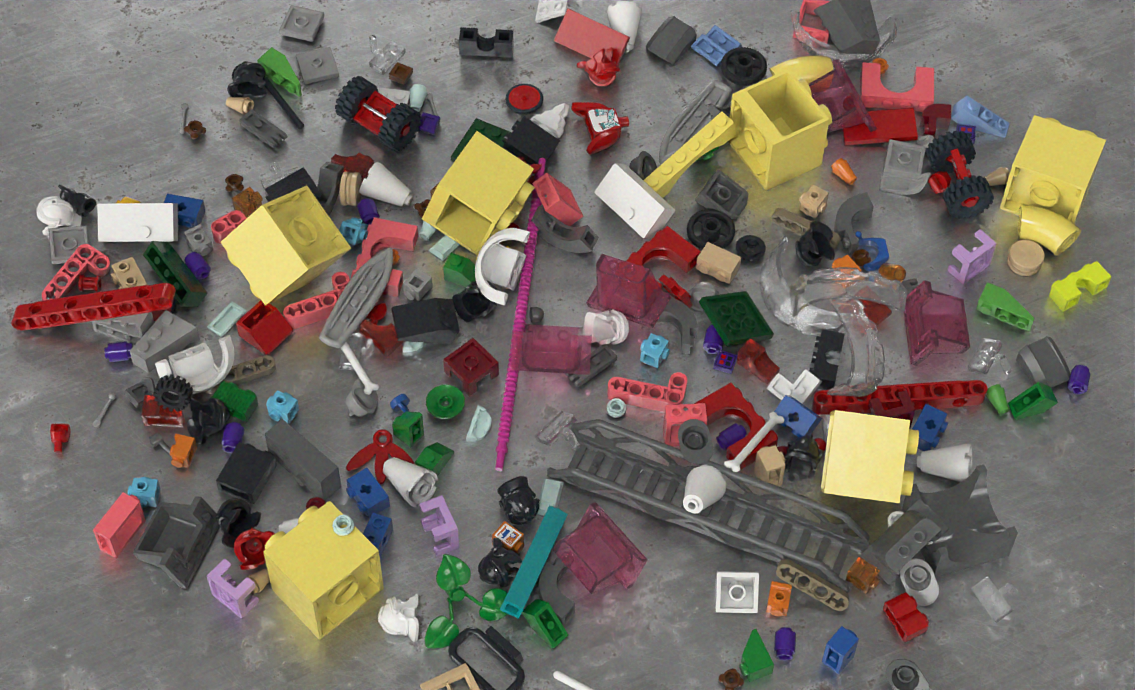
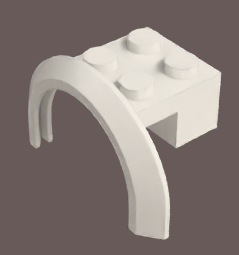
(500, 264)
(198, 365)

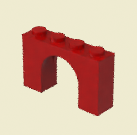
(667, 245)
(730, 403)

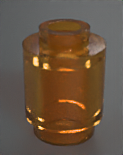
(892, 272)

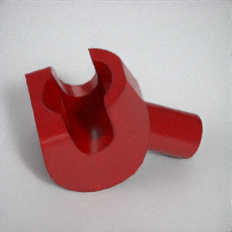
(59, 434)

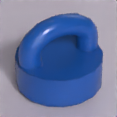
(400, 403)

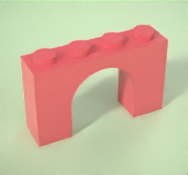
(877, 96)
(384, 235)

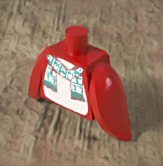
(602, 124)

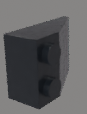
(426, 321)

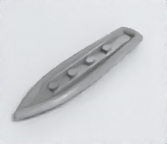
(693, 118)
(357, 299)

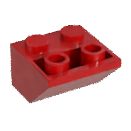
(264, 327)

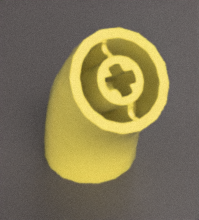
(805, 67)
(1046, 228)

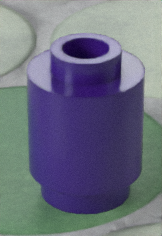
(367, 211)
(197, 265)
(712, 341)
(118, 351)
(1079, 379)
(232, 436)
(730, 436)
(785, 643)

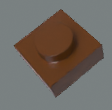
(400, 73)

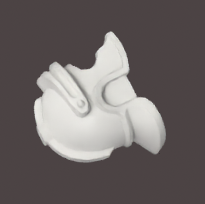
(57, 214)
(606, 327)
(400, 617)

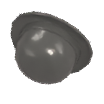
(643, 165)

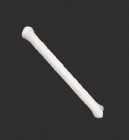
(369, 386)
(735, 463)

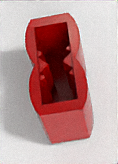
(905, 616)

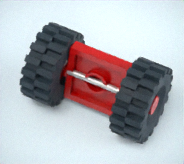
(390, 121)
(970, 193)

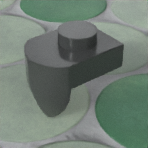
(137, 392)

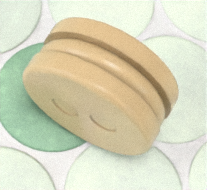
(349, 188)
(1025, 257)

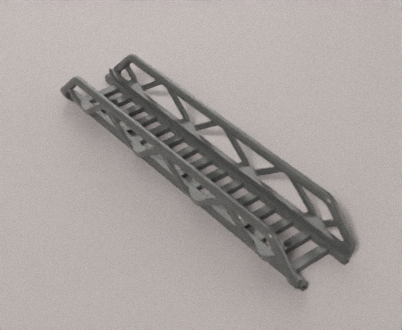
(701, 523)

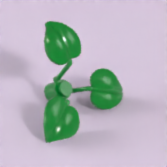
(450, 577)

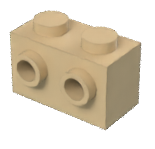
(718, 263)
(127, 274)
(770, 465)

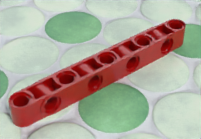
(93, 306)
(952, 395)

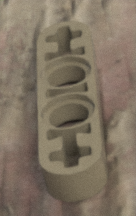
(790, 220)
(240, 378)
(810, 587)

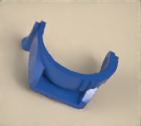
(880, 244)

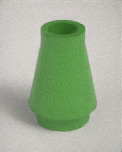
(997, 397)

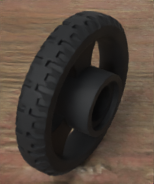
(743, 66)
(711, 228)

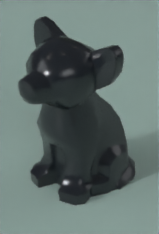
(81, 201)

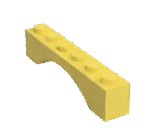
(714, 134)

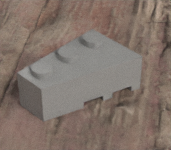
(125, 328)
(163, 339)

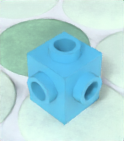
(354, 231)
(654, 350)
(282, 406)
(146, 490)

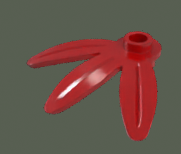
(382, 451)

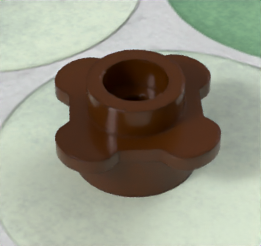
(195, 125)
(234, 183)
(419, 207)
(861, 257)
(731, 674)

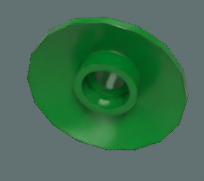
(445, 395)

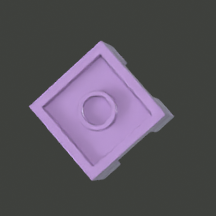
(973, 261)
(442, 525)
(225, 592)

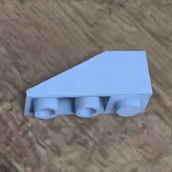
(973, 113)

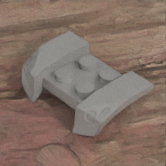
(904, 166)

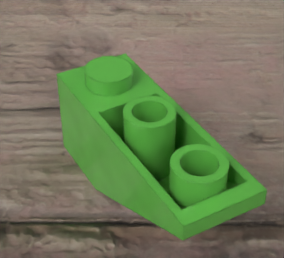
(280, 71)
(1003, 306)

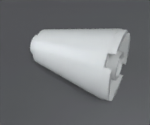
(625, 19)
(385, 186)
(947, 462)
(410, 480)
(703, 488)

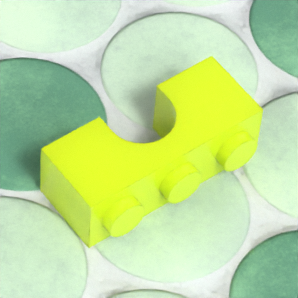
(1090, 277)

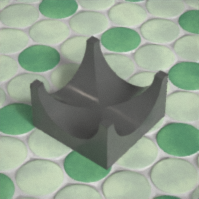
(973, 531)

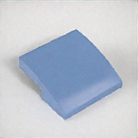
(715, 45)

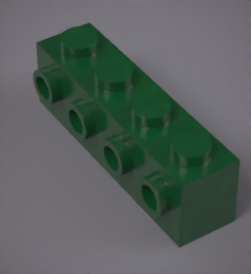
(175, 272)

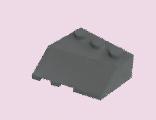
(850, 25)

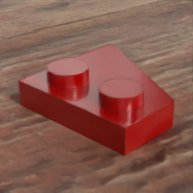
(675, 290)

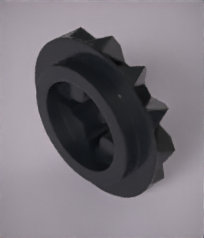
(752, 242)

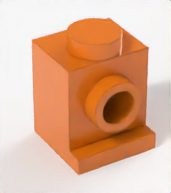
(183, 451)
(779, 598)

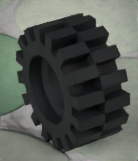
(171, 400)

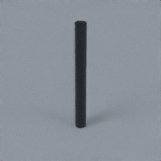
(299, 124)

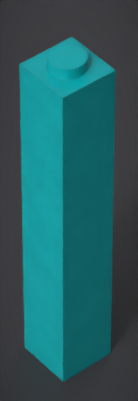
(533, 562)

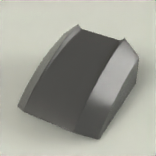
(672, 40)
(723, 195)
(1043, 363)

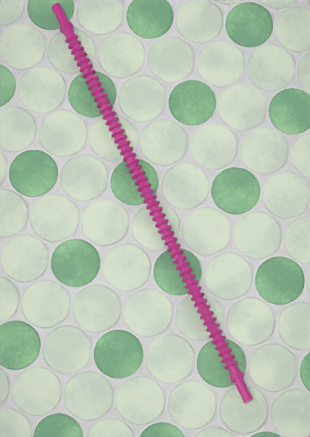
(519, 323)

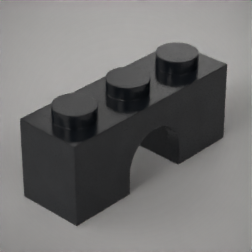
(498, 46)
(829, 347)

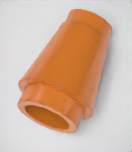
(843, 170)

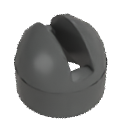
(536, 314)

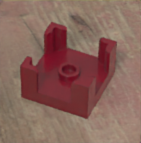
(470, 365)
(905, 412)

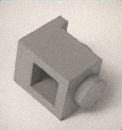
(198, 240)
(417, 285)

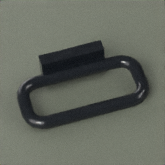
(498, 646)

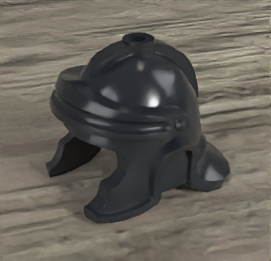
(246, 80)
(815, 245)
(472, 302)
(206, 418)
(804, 449)
(518, 500)
(236, 518)
(494, 566)

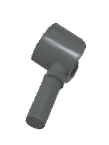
(157, 439)

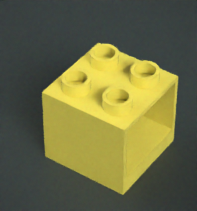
(779, 128)
(1053, 168)
(479, 194)
(285, 245)
(868, 456)
(321, 572)

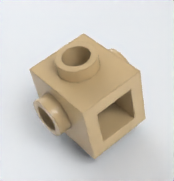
(813, 201)

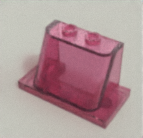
(841, 98)
(627, 290)
(934, 323)
(551, 349)
(600, 552)

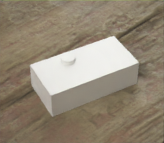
(634, 201)
(137, 222)

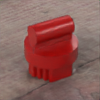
(939, 181)

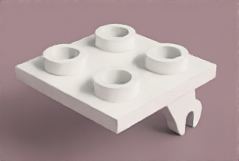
(554, 8)

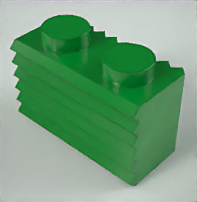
(238, 401)

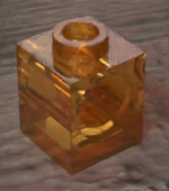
(247, 201)
(863, 575)

